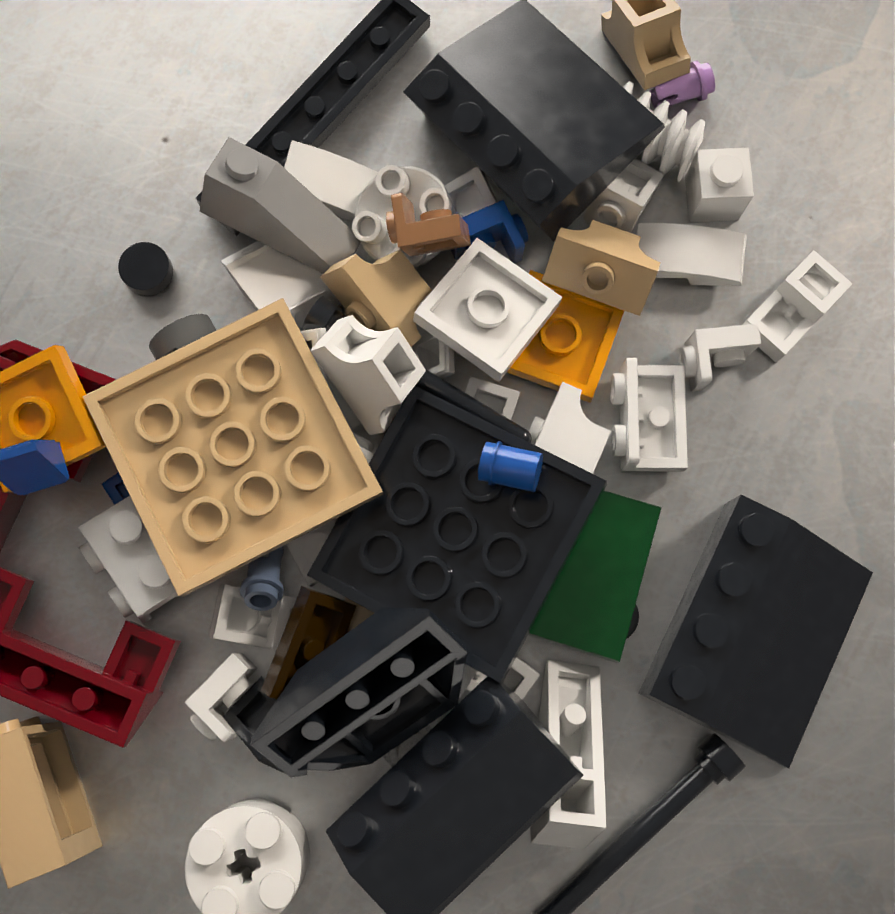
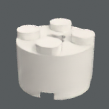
(262, 830)

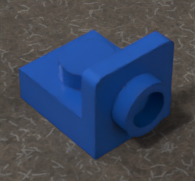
(494, 225)

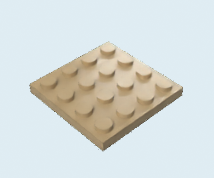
(232, 447)

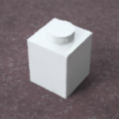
(719, 184)

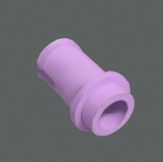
(692, 85)

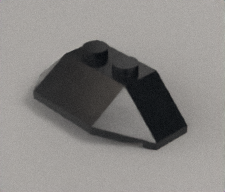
(365, 693)

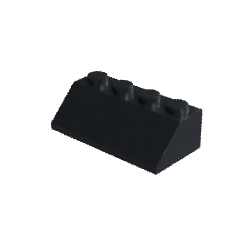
(453, 803)

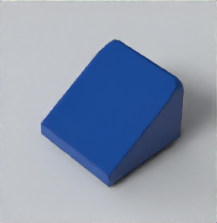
(32, 466)

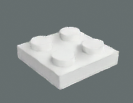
(487, 309)

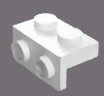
(651, 417)
(126, 551)

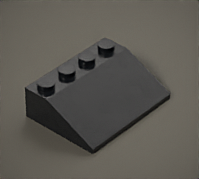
(534, 114)
(757, 630)

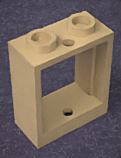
(41, 802)

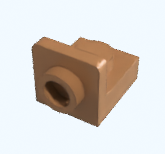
(434, 233)

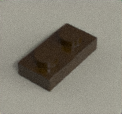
(311, 628)

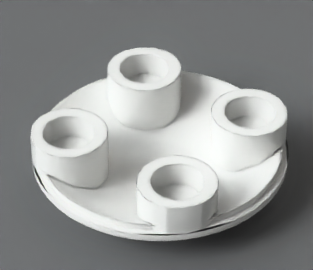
(375, 201)

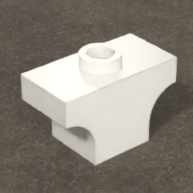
(369, 370)
(569, 431)

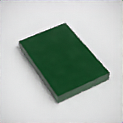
(601, 580)

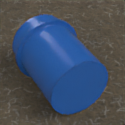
(510, 466)

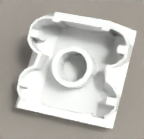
(270, 275)

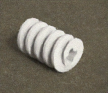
(675, 142)

